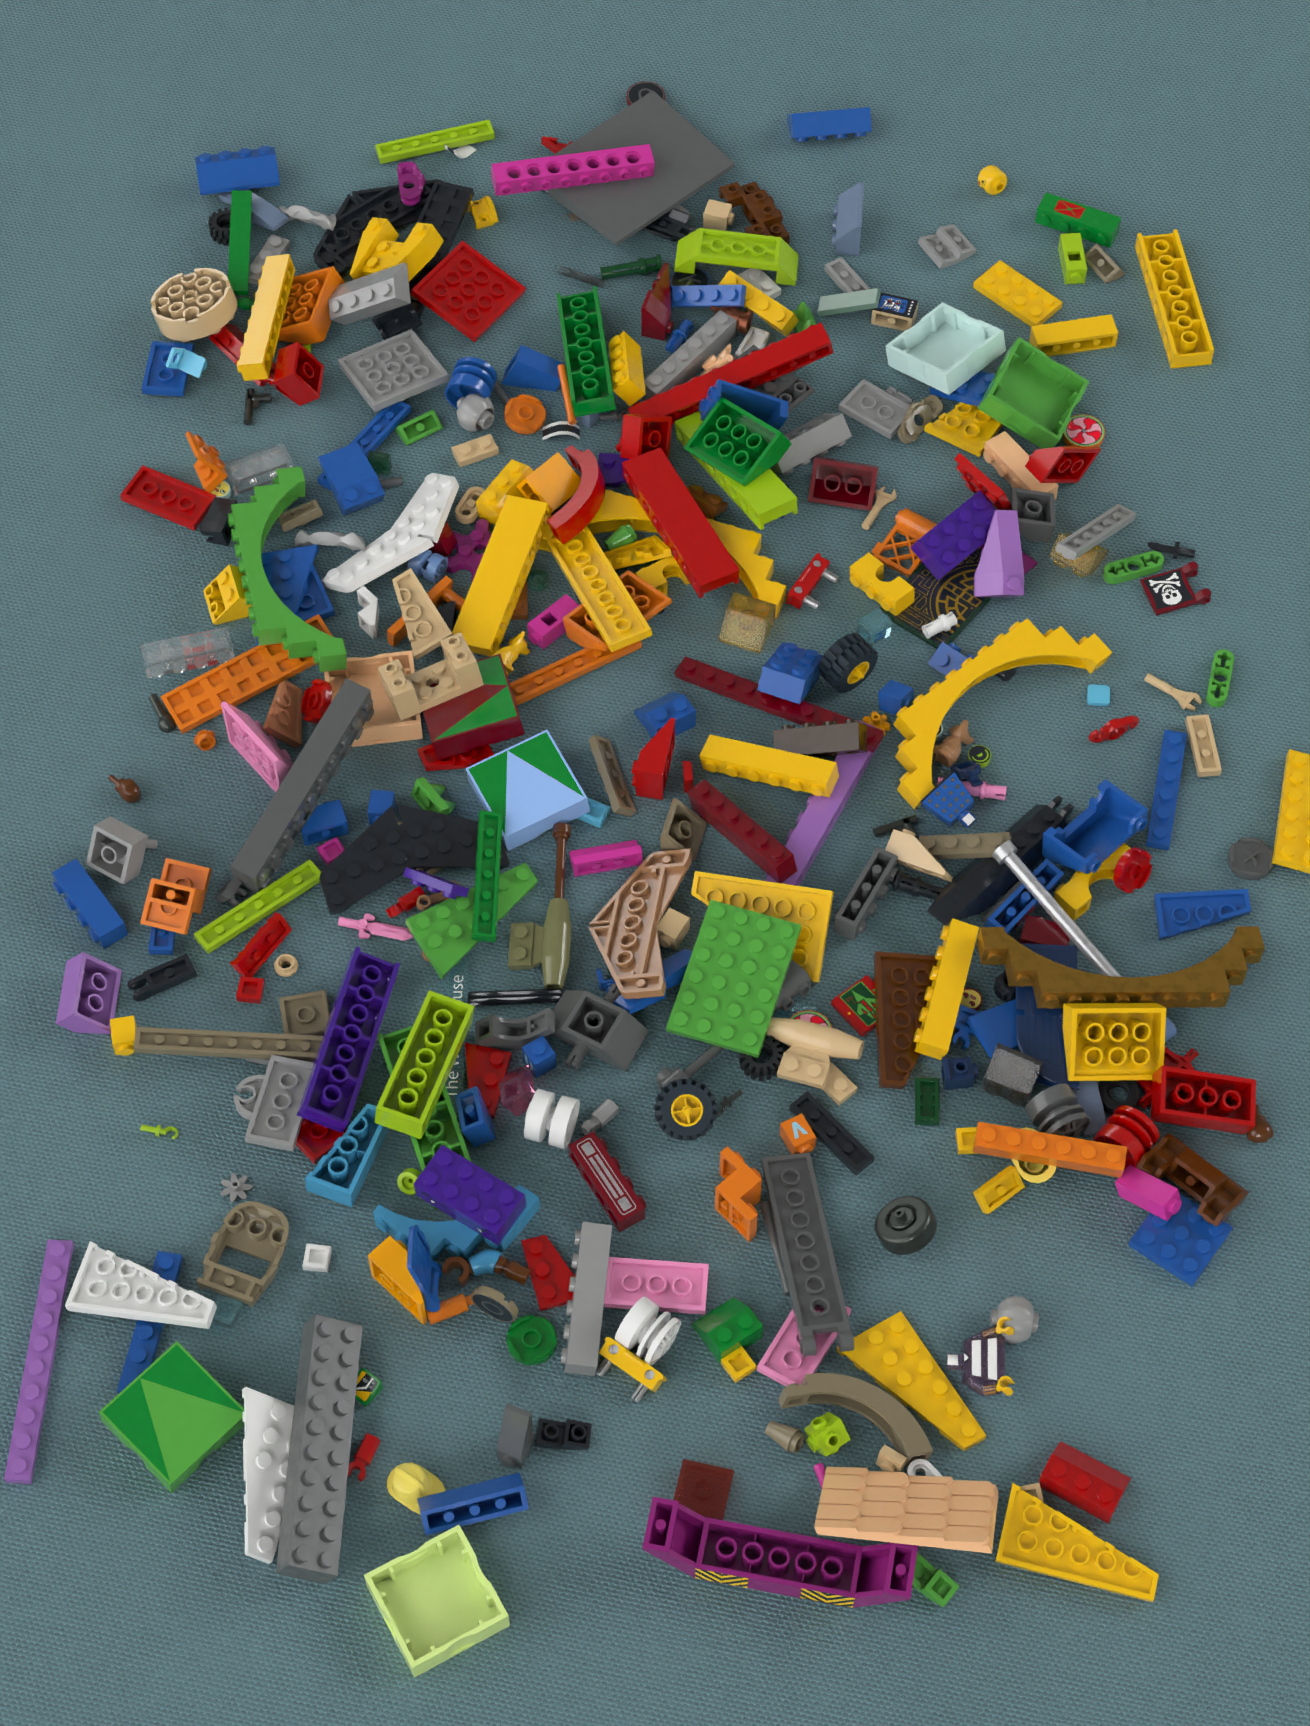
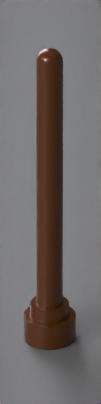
(561, 833)

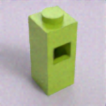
(1072, 258)

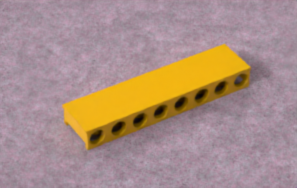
(1174, 300)
(501, 573)

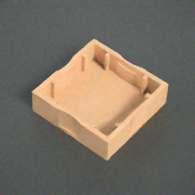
(385, 723)

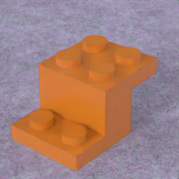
(176, 896)
(738, 1193)

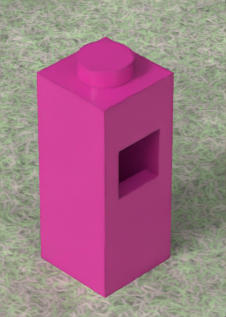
(549, 624)
(1148, 1192)

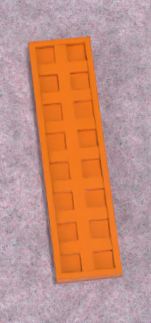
(235, 682)

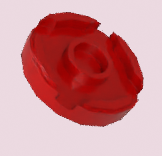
(316, 700)
(1132, 870)

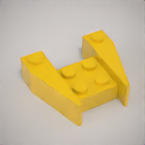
(380, 251)

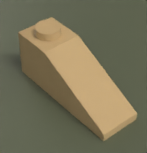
(914, 854)

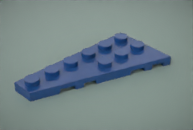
(289, 572)

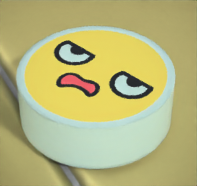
(222, 490)

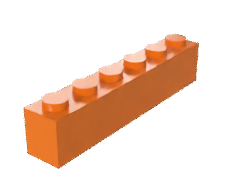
(1050, 1149)

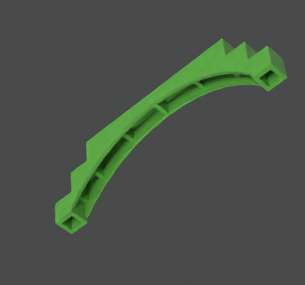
(271, 617)

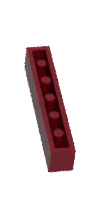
(742, 831)

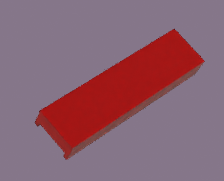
(680, 522)

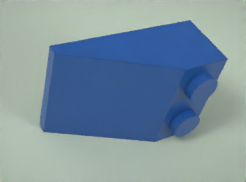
(351, 478)

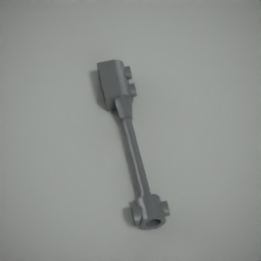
(795, 983)

